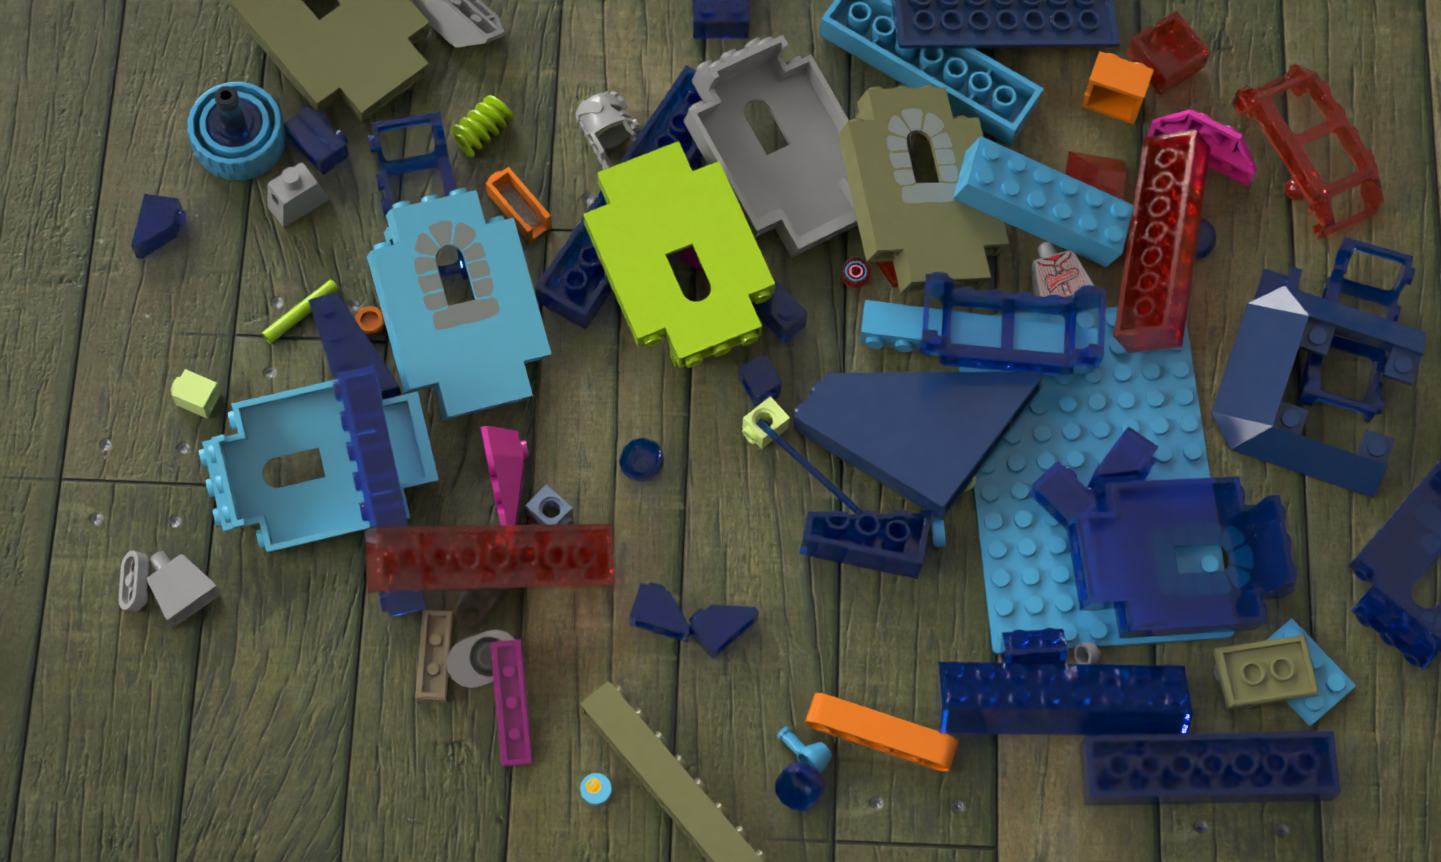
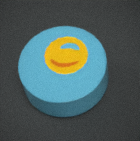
(596, 789)

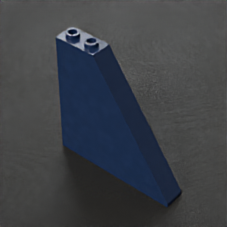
(917, 429)

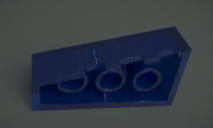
(869, 540)

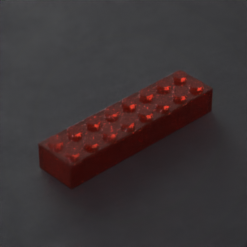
(1162, 242)
(488, 558)

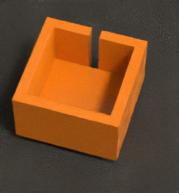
(1117, 87)

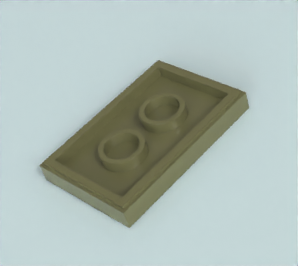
(1266, 672)

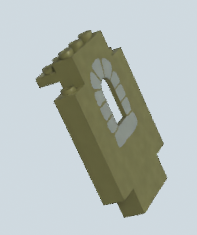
(913, 221)

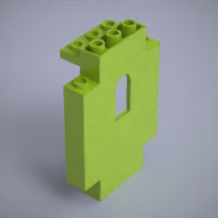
(660, 209)

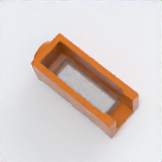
(518, 203)

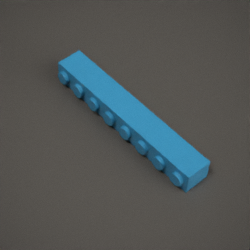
(901, 328)

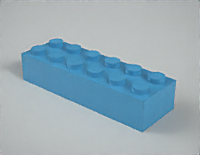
(1043, 201)

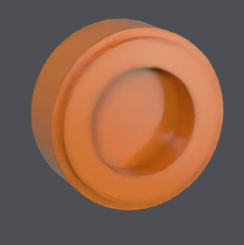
(370, 321)

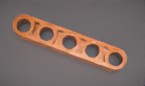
(881, 732)

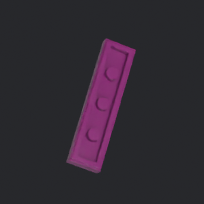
(511, 703)

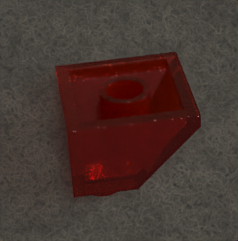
(1098, 172)

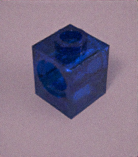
(760, 380)

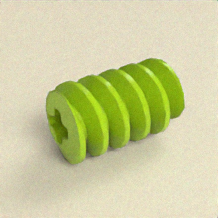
(479, 123)

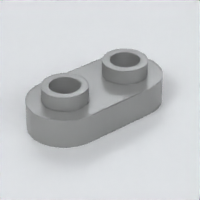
(133, 581)

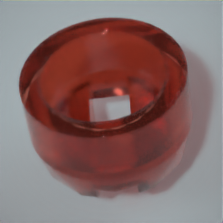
(1293, 190)

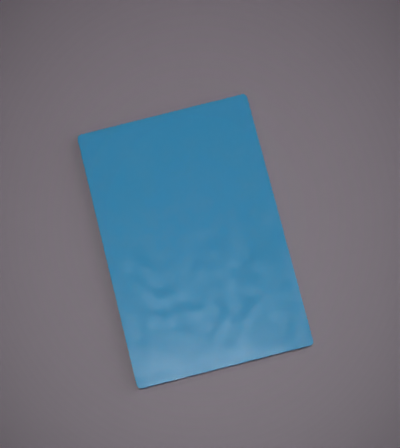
(1078, 423)

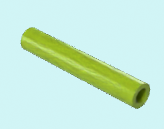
(297, 313)

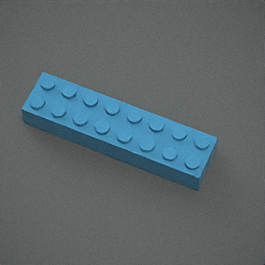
(972, 80)

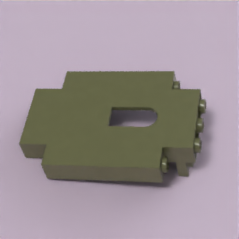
(351, 54)

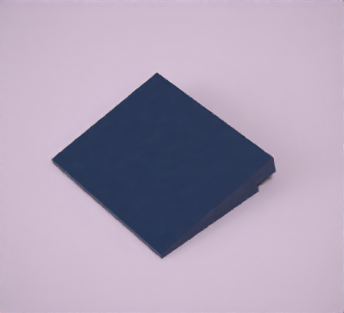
(1005, 23)

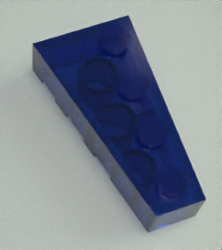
(347, 344)

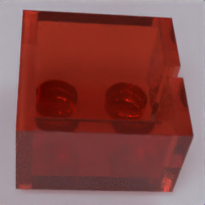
(1173, 54)

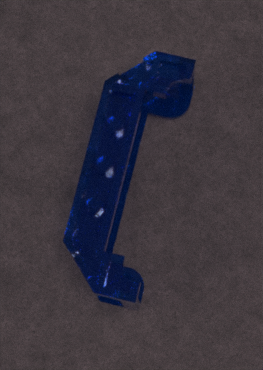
(437, 159)
(1336, 284)
(1006, 358)

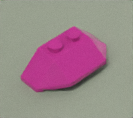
(1228, 147)

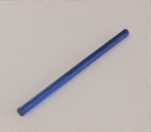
(809, 467)

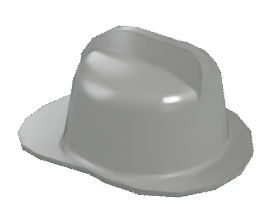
(471, 661)

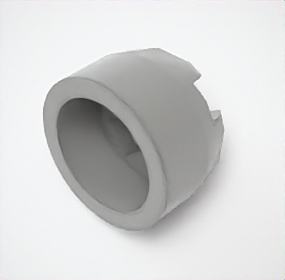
(1084, 649)

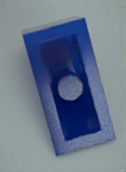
(157, 224)
(658, 613)
(720, 626)

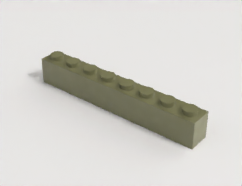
(667, 777)

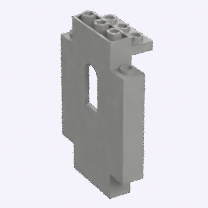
(798, 187)

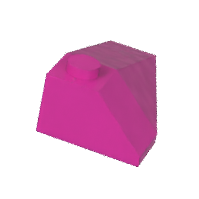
(506, 469)

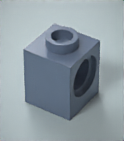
(545, 500)

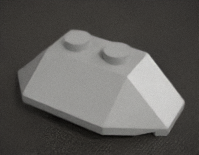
(461, 21)

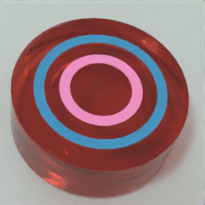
(855, 273)

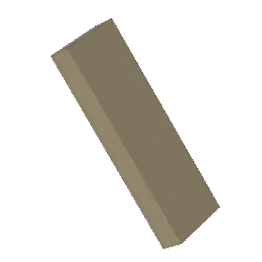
(433, 656)

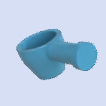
(816, 755)

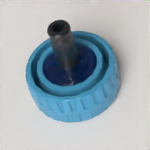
(236, 131)

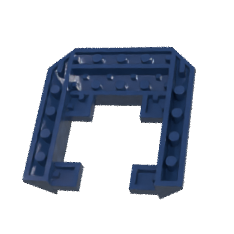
(1258, 370)

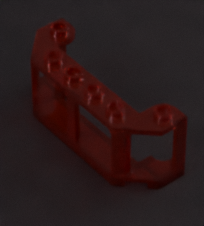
(1291, 151)

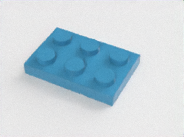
(1331, 680)

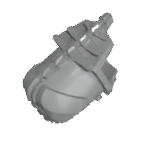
(606, 124)

